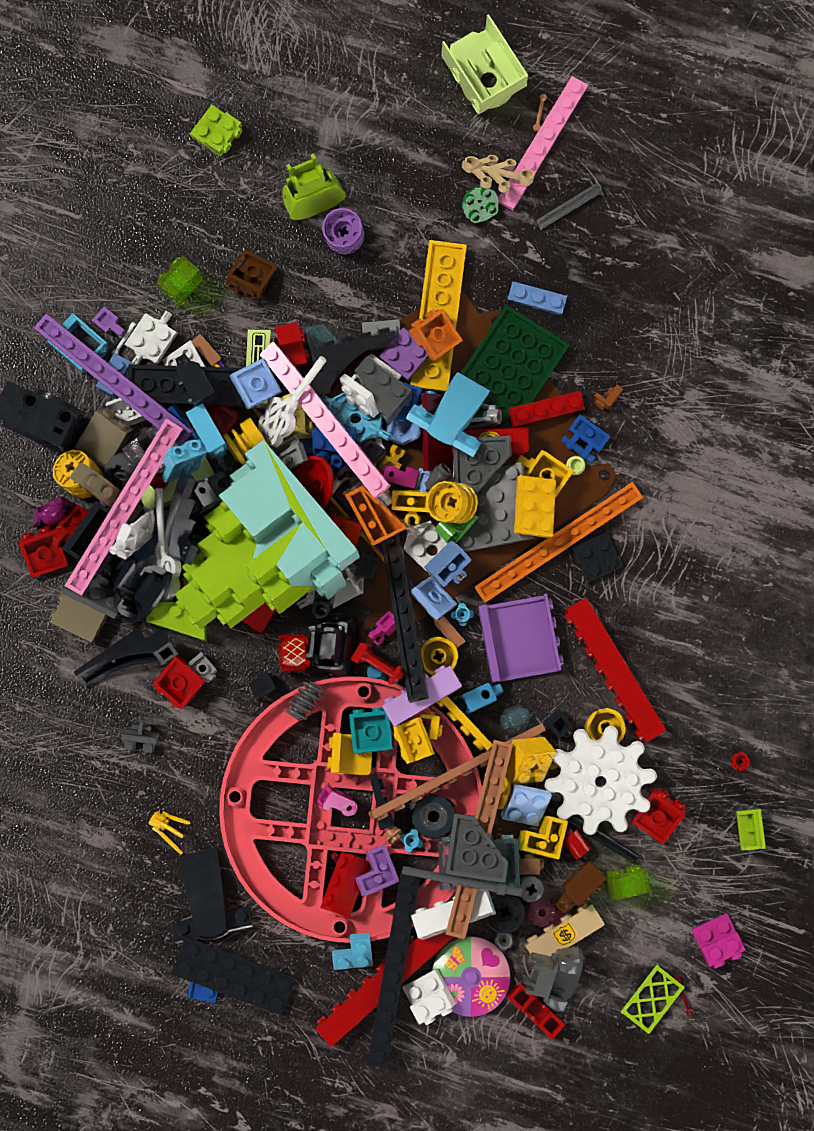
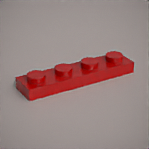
(546, 408)

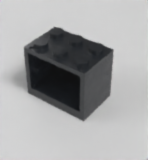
(83, 535)

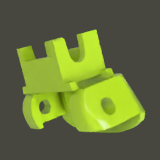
(315, 187)

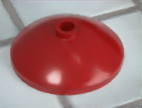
(317, 479)

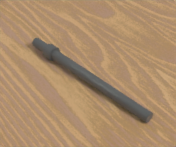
(500, 888)

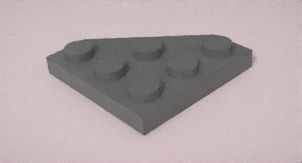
(486, 462)
(473, 852)

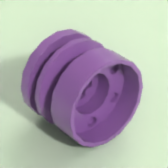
(336, 223)

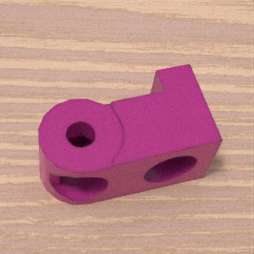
(394, 475)
(334, 798)

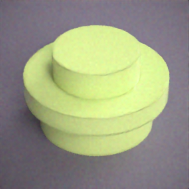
(577, 464)

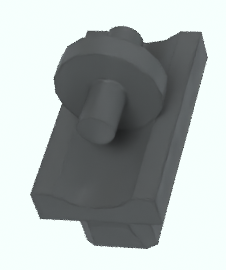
(142, 734)

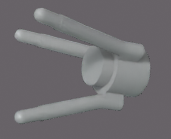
(491, 416)

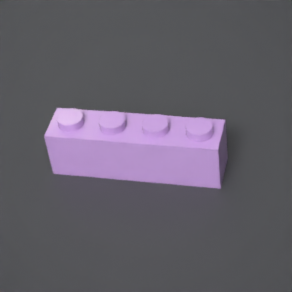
(438, 687)

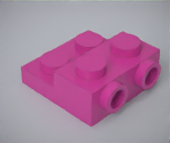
(718, 941)

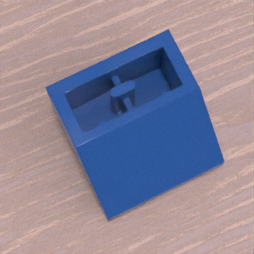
(324, 448)

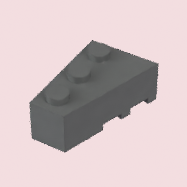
(387, 390)

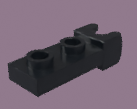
(372, 451)
(377, 786)

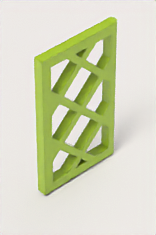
(657, 1015)

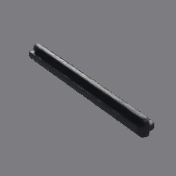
(599, 836)

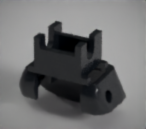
(206, 495)
(144, 582)
(334, 645)

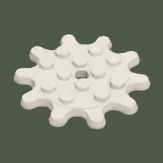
(605, 759)

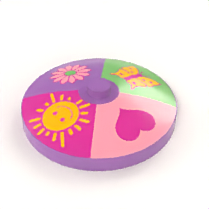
(474, 974)

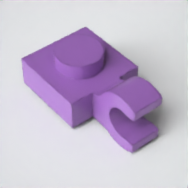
(107, 321)

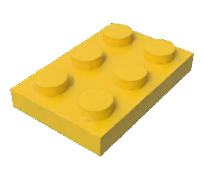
(534, 506)

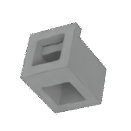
(201, 660)

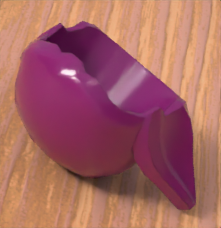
(52, 512)

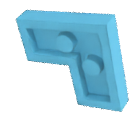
(356, 957)

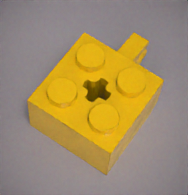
(549, 465)
(529, 760)

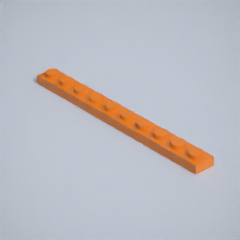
(558, 543)

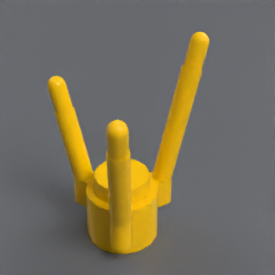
(160, 821)

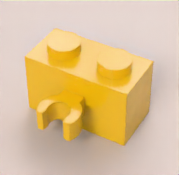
(411, 501)

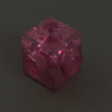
(549, 912)

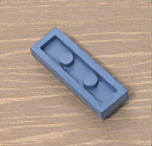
(537, 298)

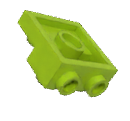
(217, 130)

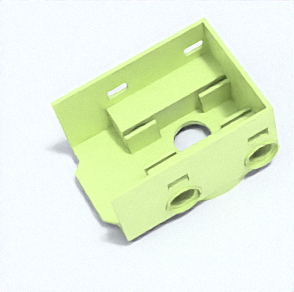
(484, 54)

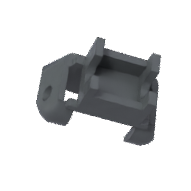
(555, 976)

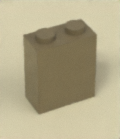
(104, 436)
(78, 618)

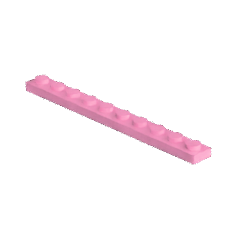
(326, 421)
(123, 507)

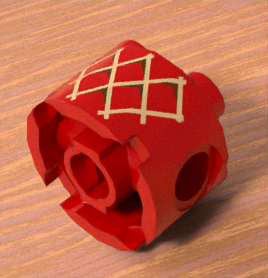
(293, 653)

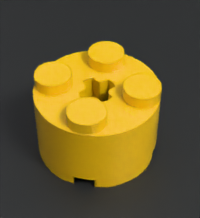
(442, 646)
(603, 717)

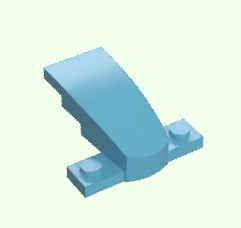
(453, 414)

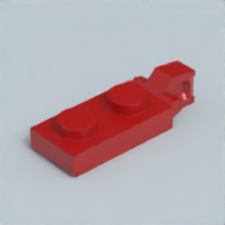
(68, 525)

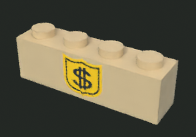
(567, 932)

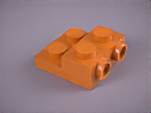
(435, 333)

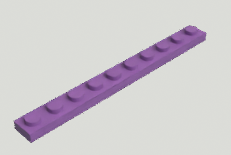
(108, 376)

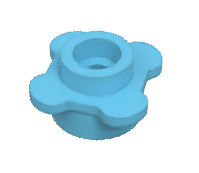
(467, 614)
(416, 841)

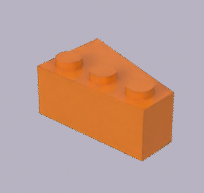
(374, 515)

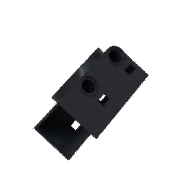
(40, 417)

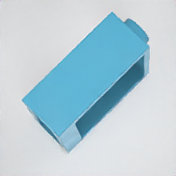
(70, 325)
(207, 431)

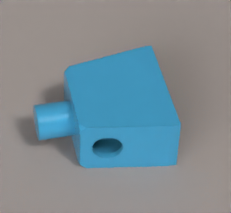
(473, 700)

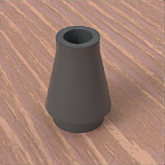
(439, 474)

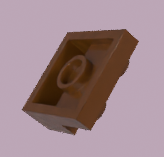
(250, 275)

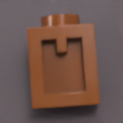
(611, 397)

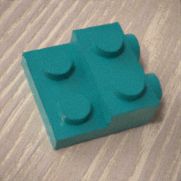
(370, 731)

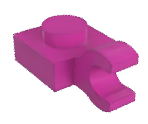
(386, 626)

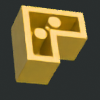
(548, 841)

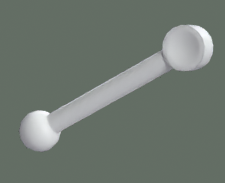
(131, 327)

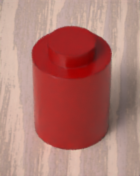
(576, 843)

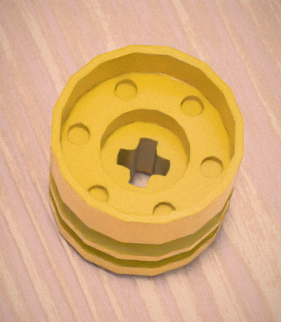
(245, 441)
(65, 466)
(452, 502)

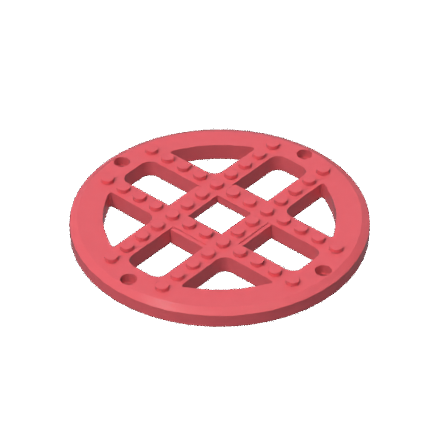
(241, 828)

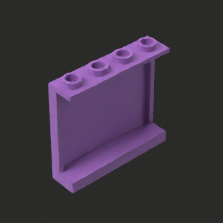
(520, 638)

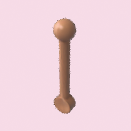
(536, 127)

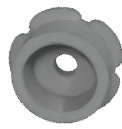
(504, 945)

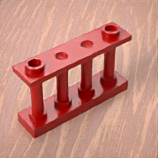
(364, 653)

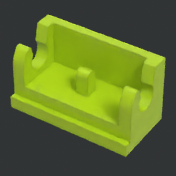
(750, 829)

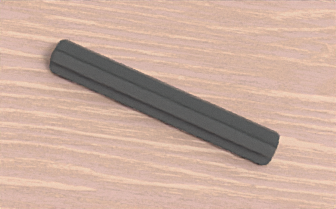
(569, 206)

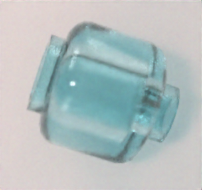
(515, 718)

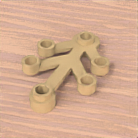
(476, 166)

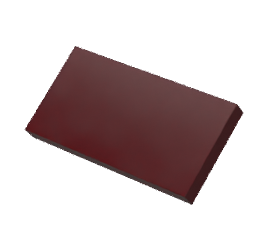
(434, 451)

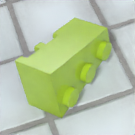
(170, 617)

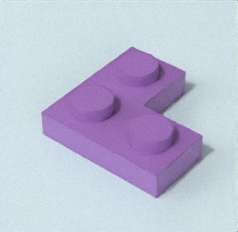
(382, 873)

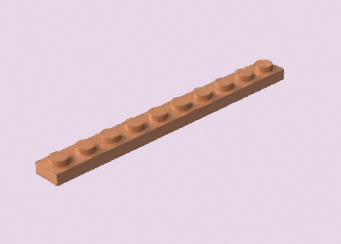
(448, 777)
(485, 816)

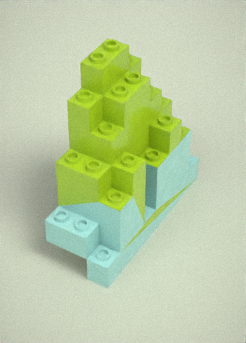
(263, 546)

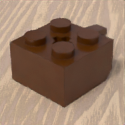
(580, 886)

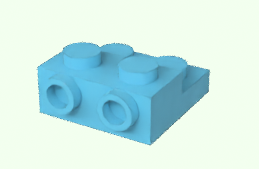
(183, 457)

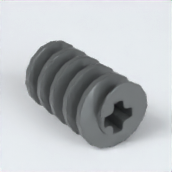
(304, 701)
(531, 894)

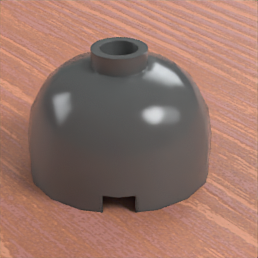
(119, 468)

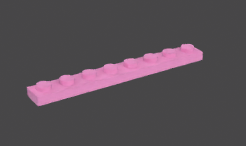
(545, 139)

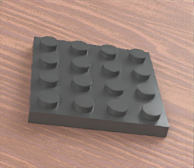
(495, 512)

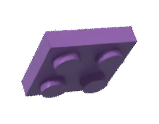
(404, 354)

